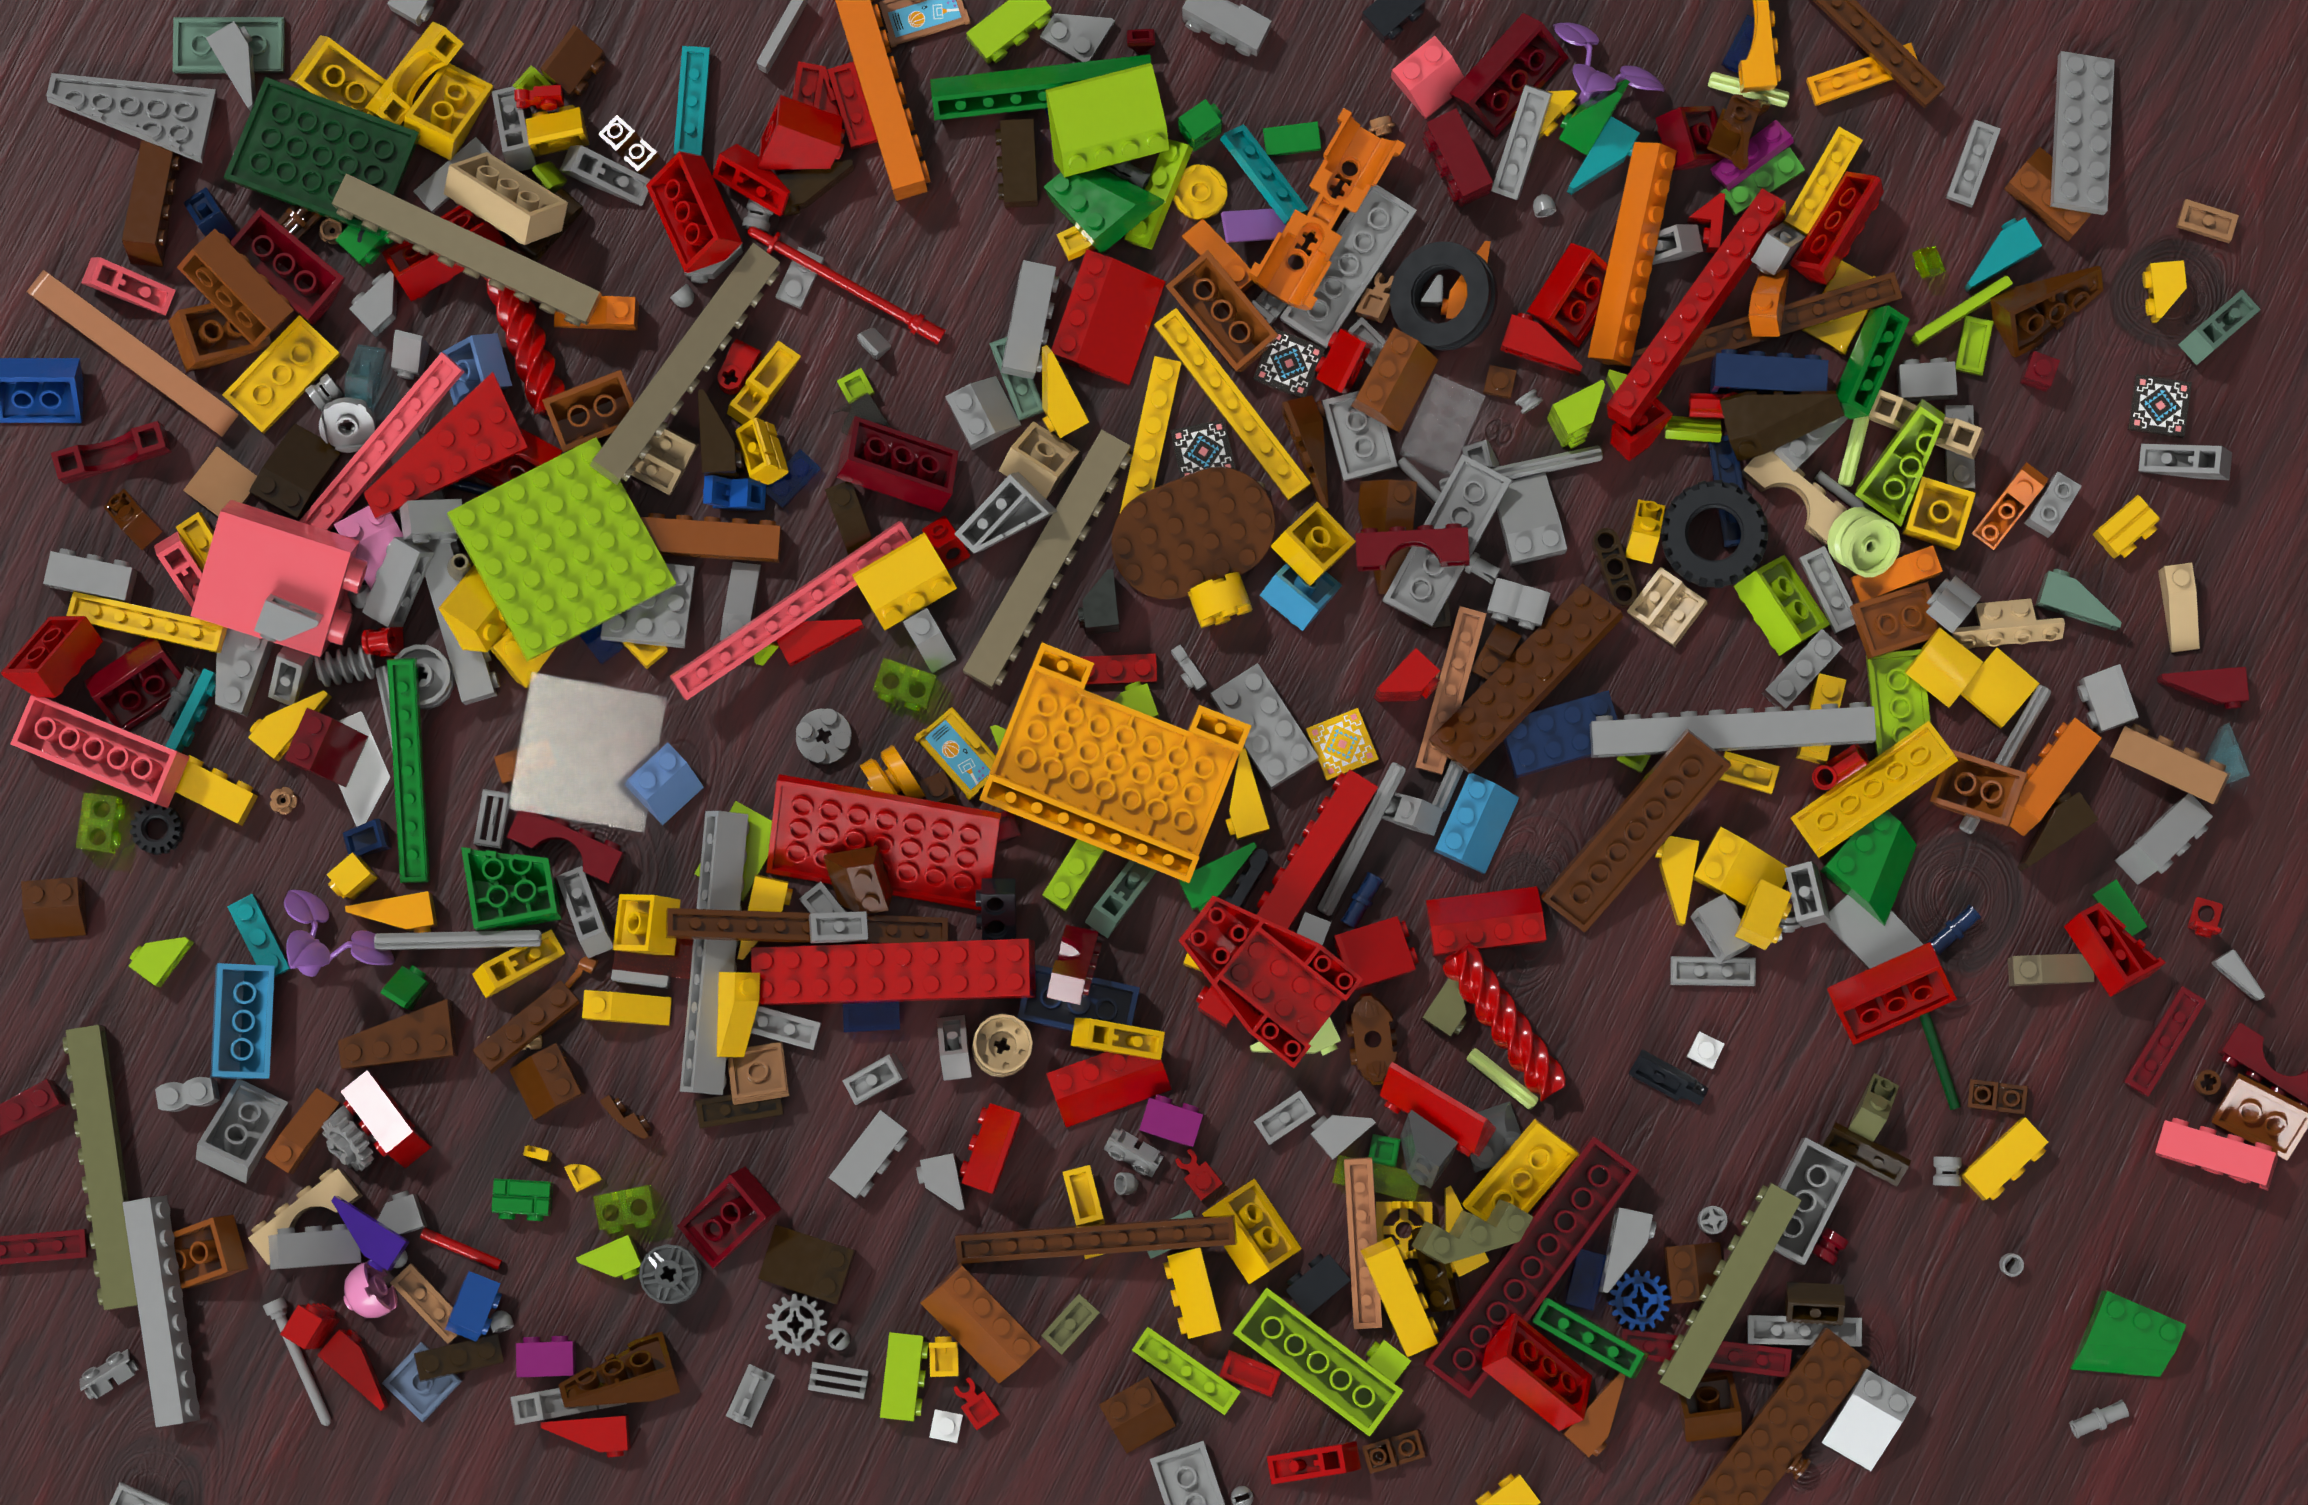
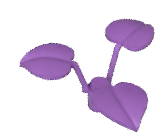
(1593, 81)
(308, 953)

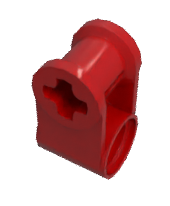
(738, 362)
(383, 642)

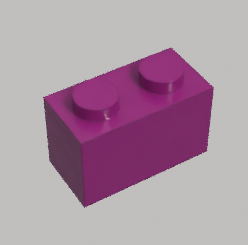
(1171, 1121)
(546, 1358)

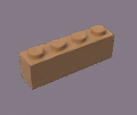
(2171, 764)

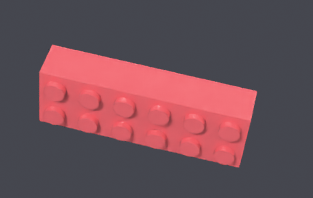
(100, 750)

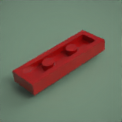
(852, 105)
(1122, 669)

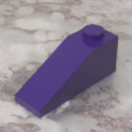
(372, 1237)

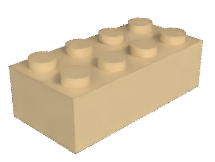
(505, 198)

